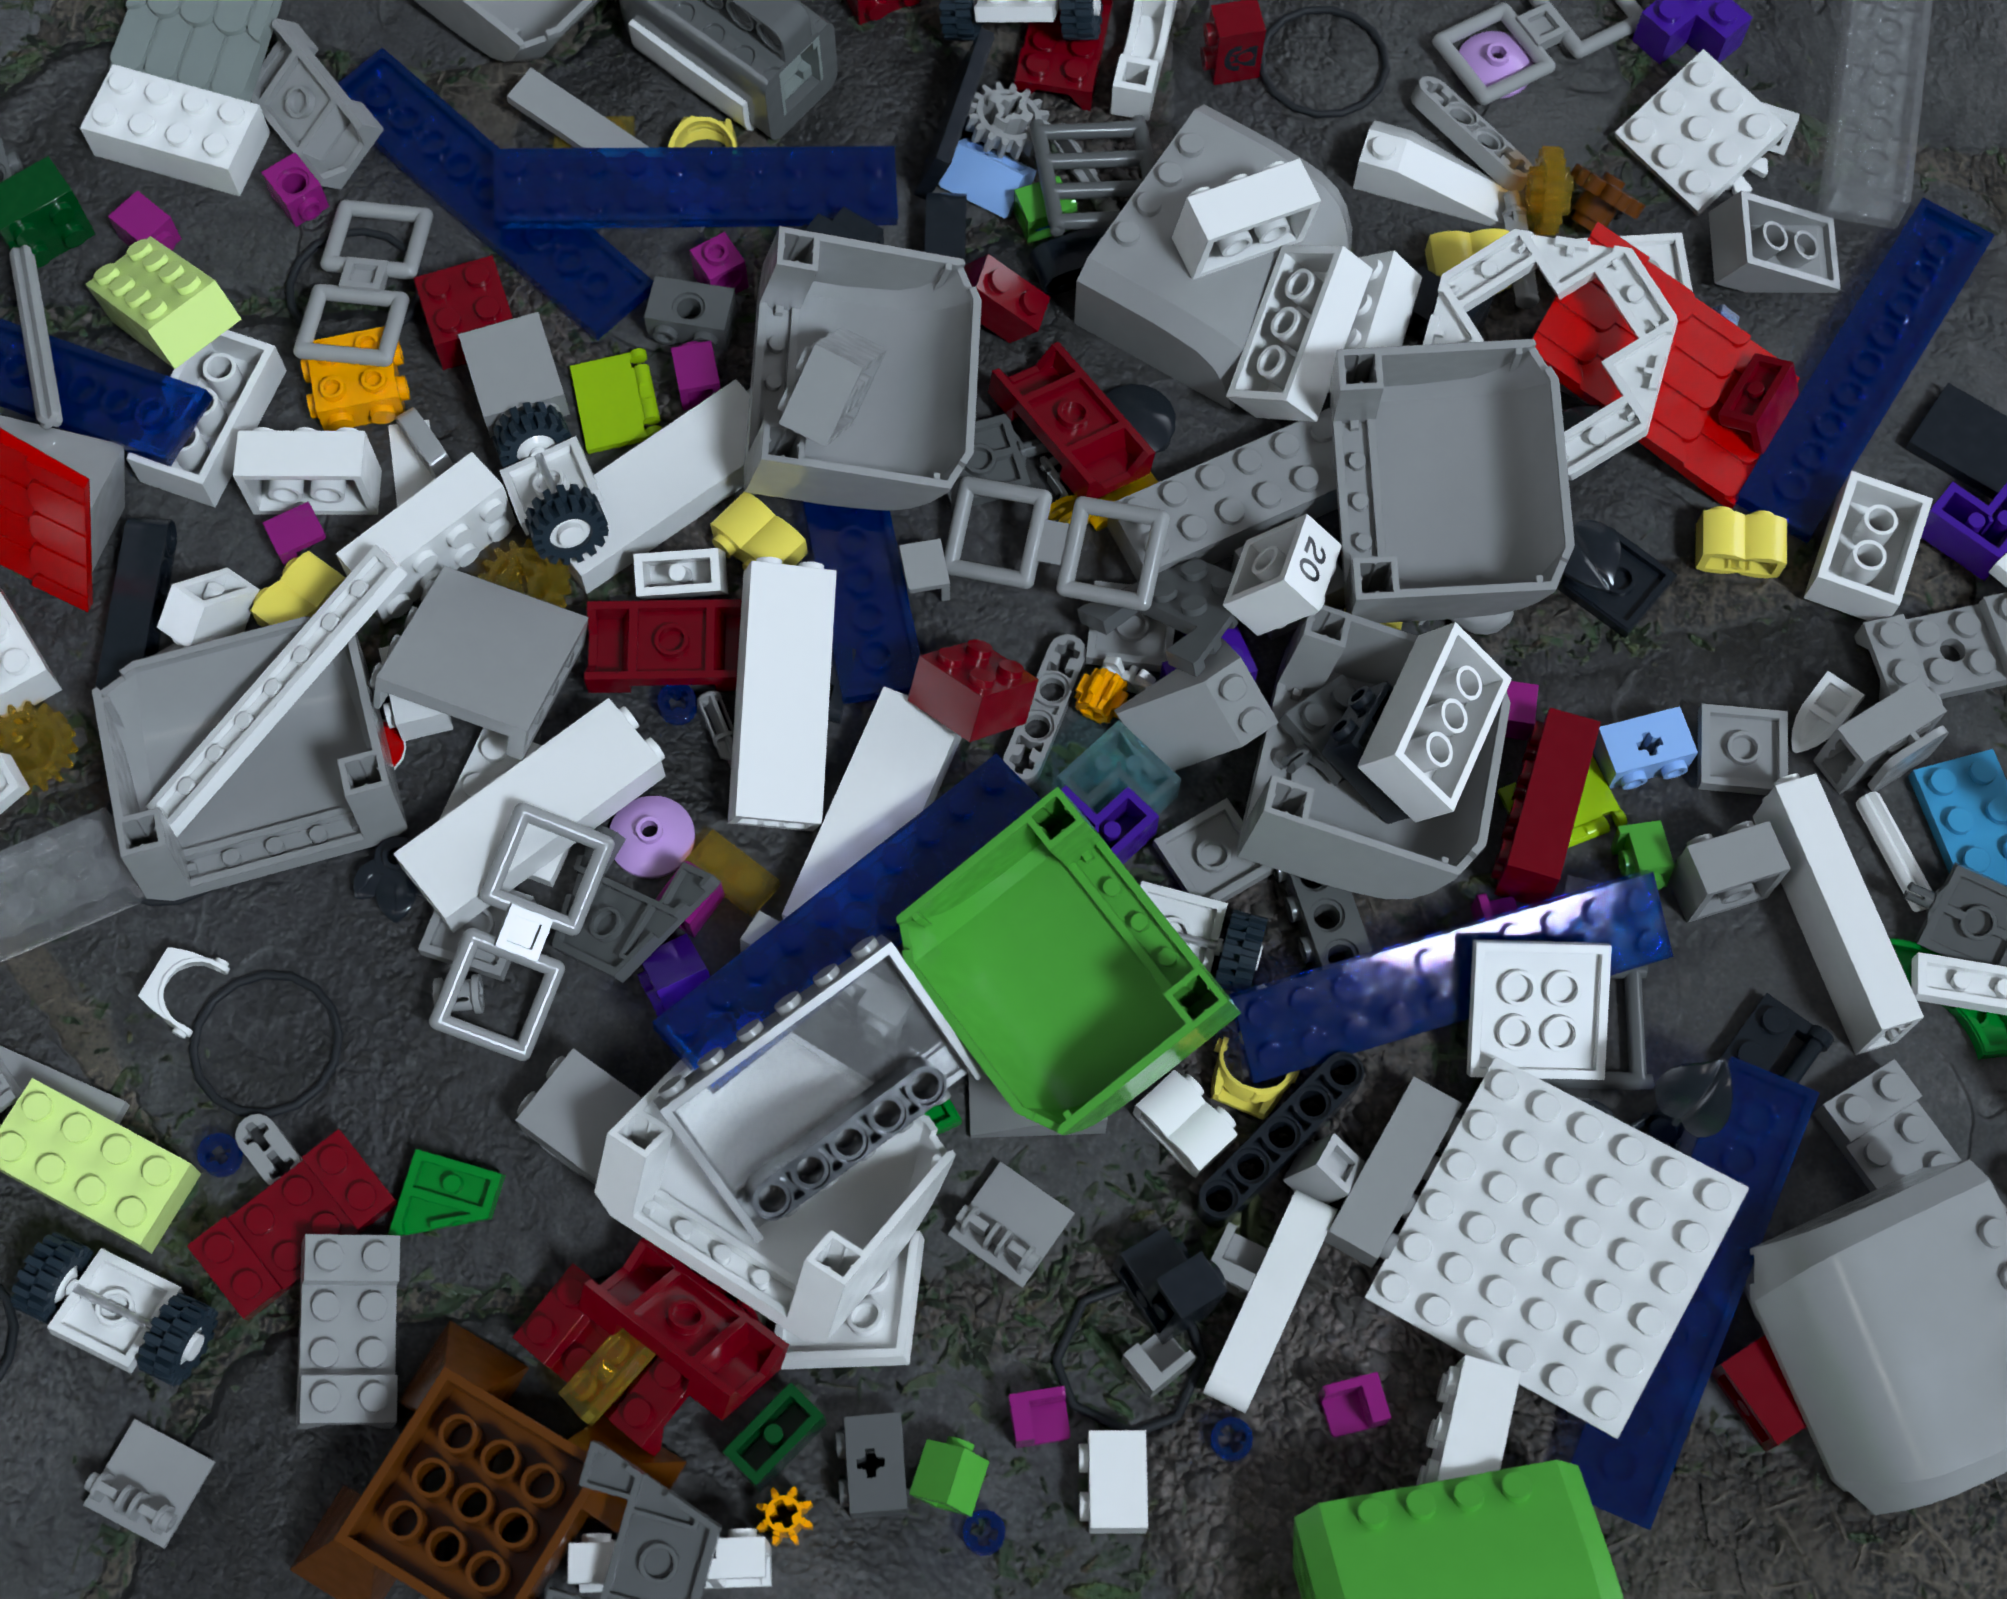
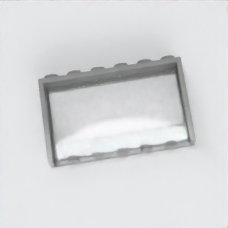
(806, 1066)

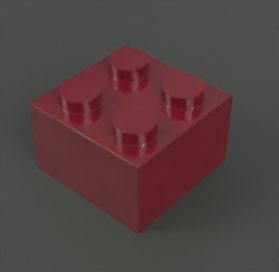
(460, 302)
(973, 689)

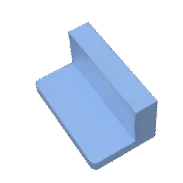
(986, 177)

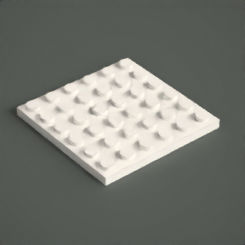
(1557, 1245)

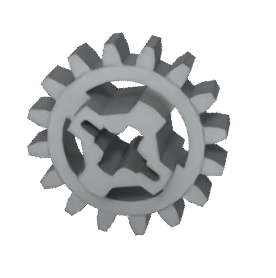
(1003, 119)

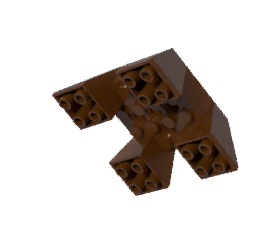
(462, 1428)

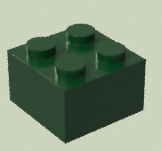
(41, 213)

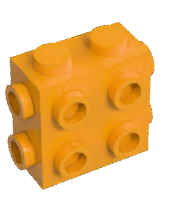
(354, 392)

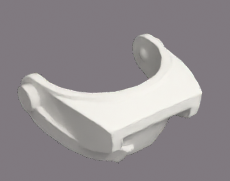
(170, 963)

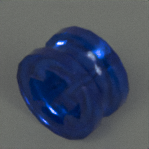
(678, 715)
(205, 1150)
(1237, 1425)
(995, 1524)

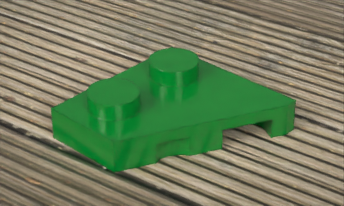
(444, 1195)

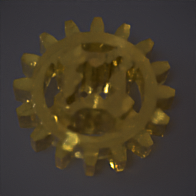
(1548, 190)
(544, 579)
(43, 732)

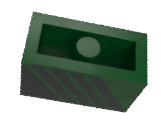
(775, 1437)

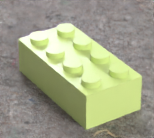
(163, 301)
(93, 1165)

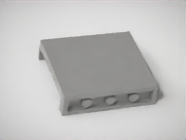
(482, 656)

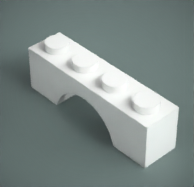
(1142, 58)

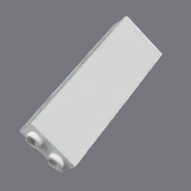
(668, 482)
(782, 695)
(578, 775)
(884, 787)
(1839, 916)

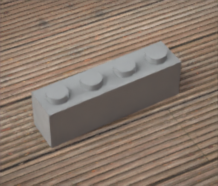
(1393, 1173)

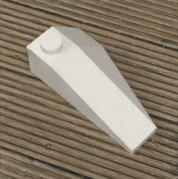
(1419, 173)

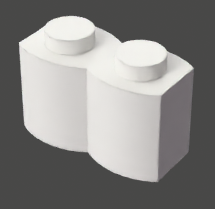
(1186, 1122)

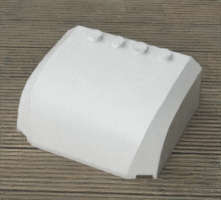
(808, 1265)

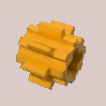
(1100, 695)
(771, 1514)

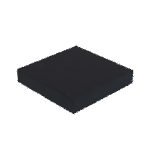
(1635, 590)

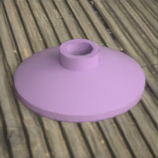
(1481, 52)
(665, 850)

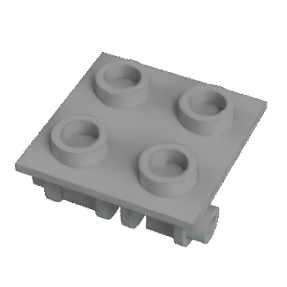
(1010, 1224)
(148, 1483)

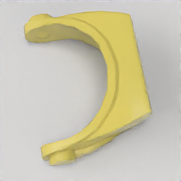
(702, 128)
(1245, 1098)

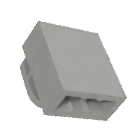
(512, 367)
(1884, 739)
(575, 1112)

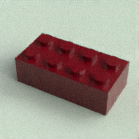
(1544, 806)

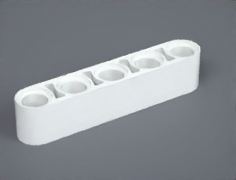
(1270, 1301)

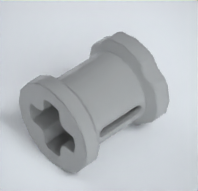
(470, 997)

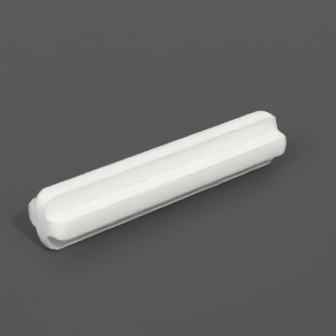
(1891, 844)

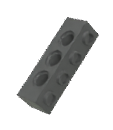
(1318, 944)

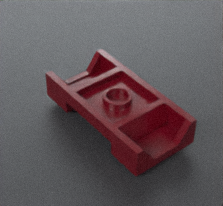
(1061, 64)
(1074, 423)
(662, 644)
(258, 1248)
(687, 1326)
(568, 1338)

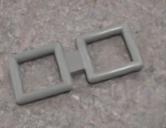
(1535, 33)
(363, 283)
(1056, 543)
(522, 932)

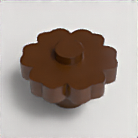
(1601, 198)

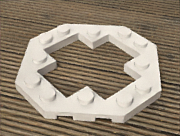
(1567, 267)

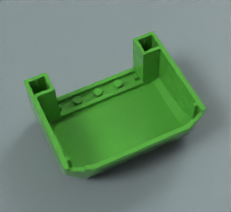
(1060, 970)
(1459, 1538)

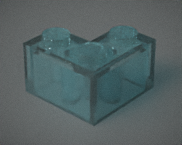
(1115, 763)

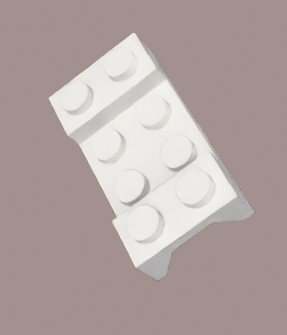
(740, 1561)

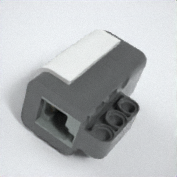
(745, 57)

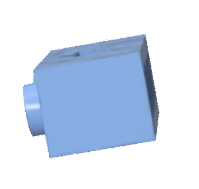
(1659, 733)

